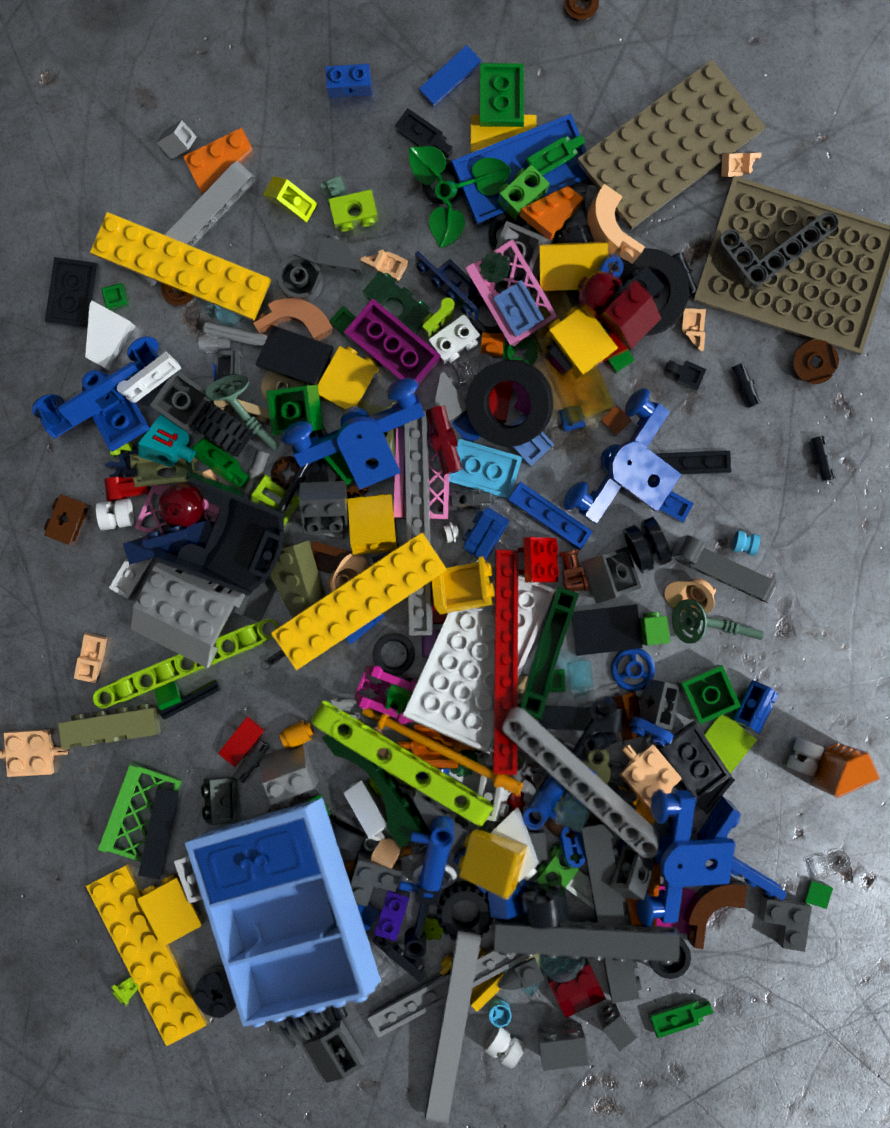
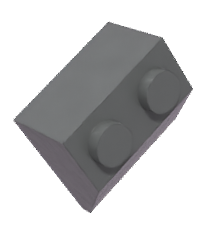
(611, 575)

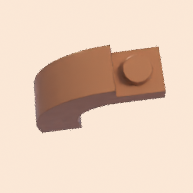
(297, 311)

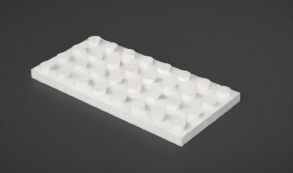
(458, 677)

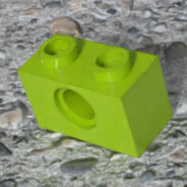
(342, 205)

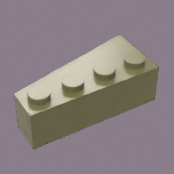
(297, 577)
(109, 727)

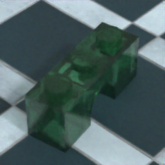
(383, 290)

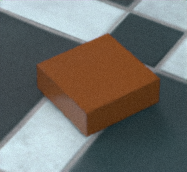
(615, 420)

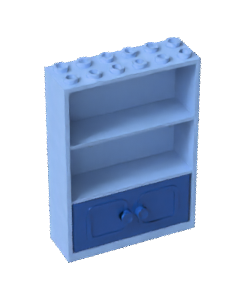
(283, 914)

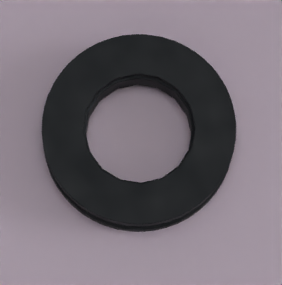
(676, 279)
(480, 412)

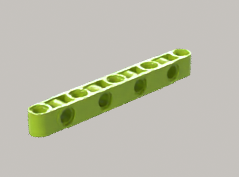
(173, 668)
(402, 763)

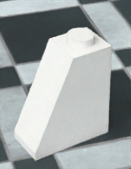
(105, 336)
(368, 810)
(516, 830)

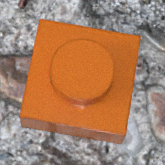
(492, 343)

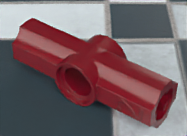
(444, 440)

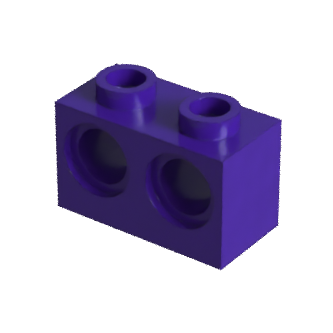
(392, 914)

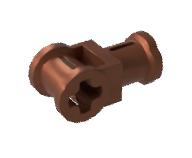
(573, 573)

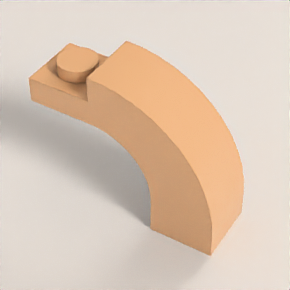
(605, 228)

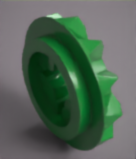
(530, 354)

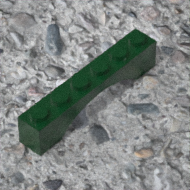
(547, 652)
(401, 815)

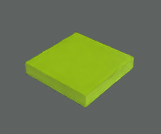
(729, 741)

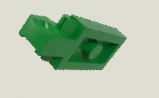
(555, 154)
(220, 461)
(679, 1017)

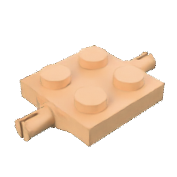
(29, 752)
(648, 772)

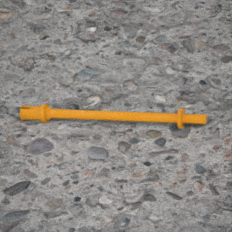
(503, 781)

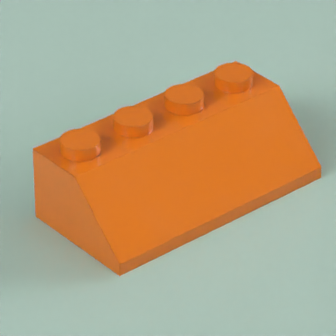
(843, 770)

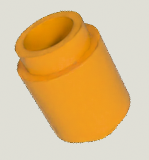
(296, 734)

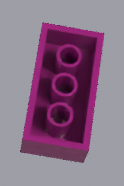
(391, 344)

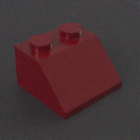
(631, 315)
(579, 992)

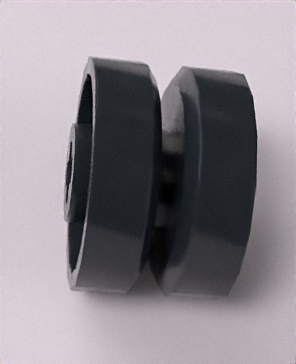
(647, 545)

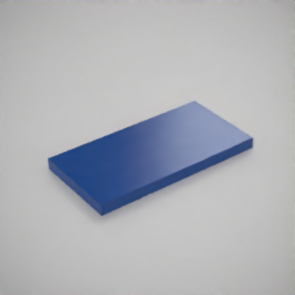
(514, 153)

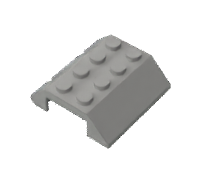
(183, 612)

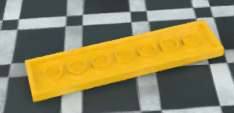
(180, 266)
(358, 601)
(148, 962)

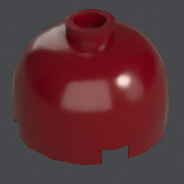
(597, 292)
(181, 505)

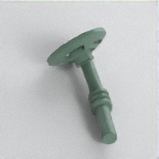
(230, 394)
(697, 620)

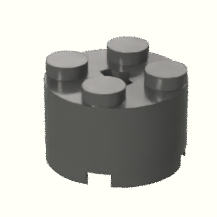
(295, 267)

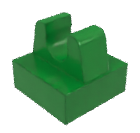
(398, 698)

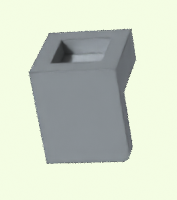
(176, 139)

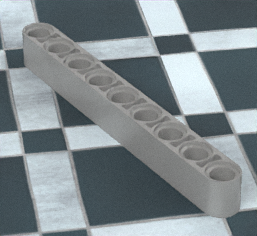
(593, 793)
(452, 1027)

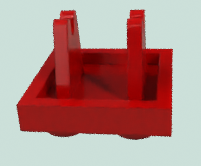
(540, 559)

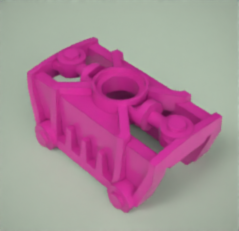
(378, 702)

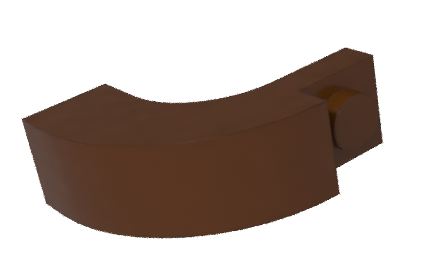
(706, 902)

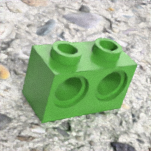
(525, 194)
(654, 629)
(564, 872)

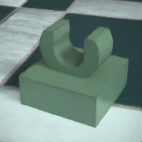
(333, 188)

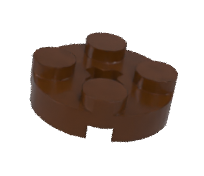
(825, 369)

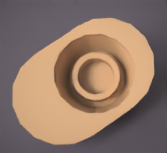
(347, 569)
(696, 589)

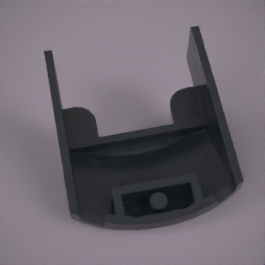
(241, 542)

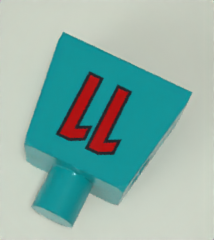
(165, 443)

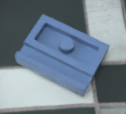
(519, 308)
(534, 448)

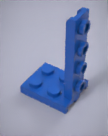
(718, 825)

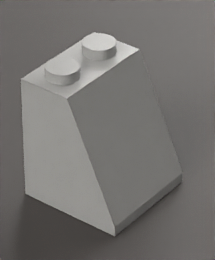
(287, 773)

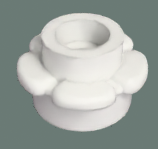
(451, 532)

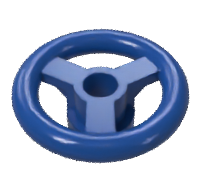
(640, 669)

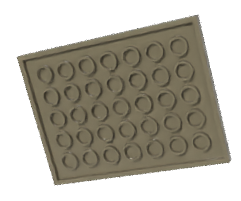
(820, 295)

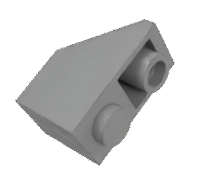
(449, 396)

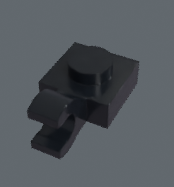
(688, 374)

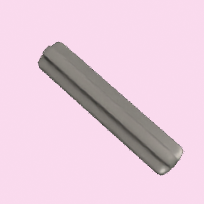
(235, 334)

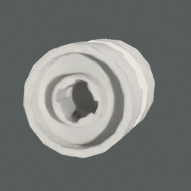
(111, 514)
(805, 748)
(505, 1048)

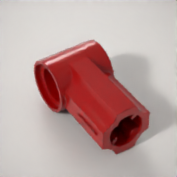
(122, 488)

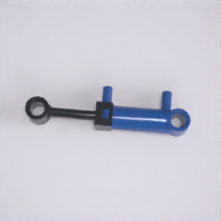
(552, 789)
(429, 882)

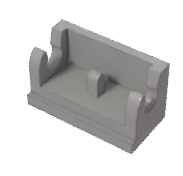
(342, 703)

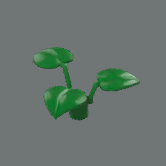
(428, 163)

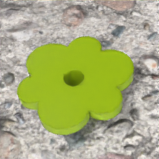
(432, 929)

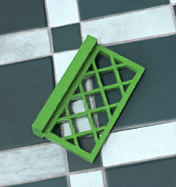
(120, 808)

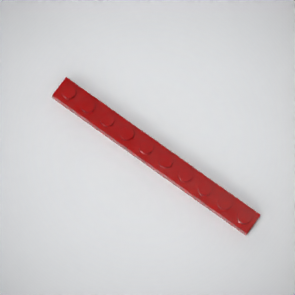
(505, 659)

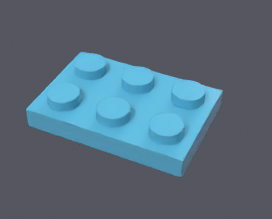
(486, 469)

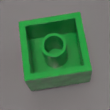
(292, 406)
(709, 694)

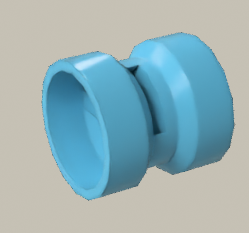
(748, 543)
(502, 1016)

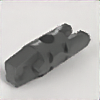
(474, 500)

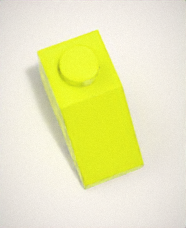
(289, 198)

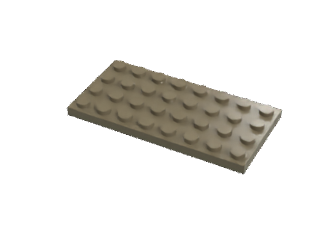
(672, 143)

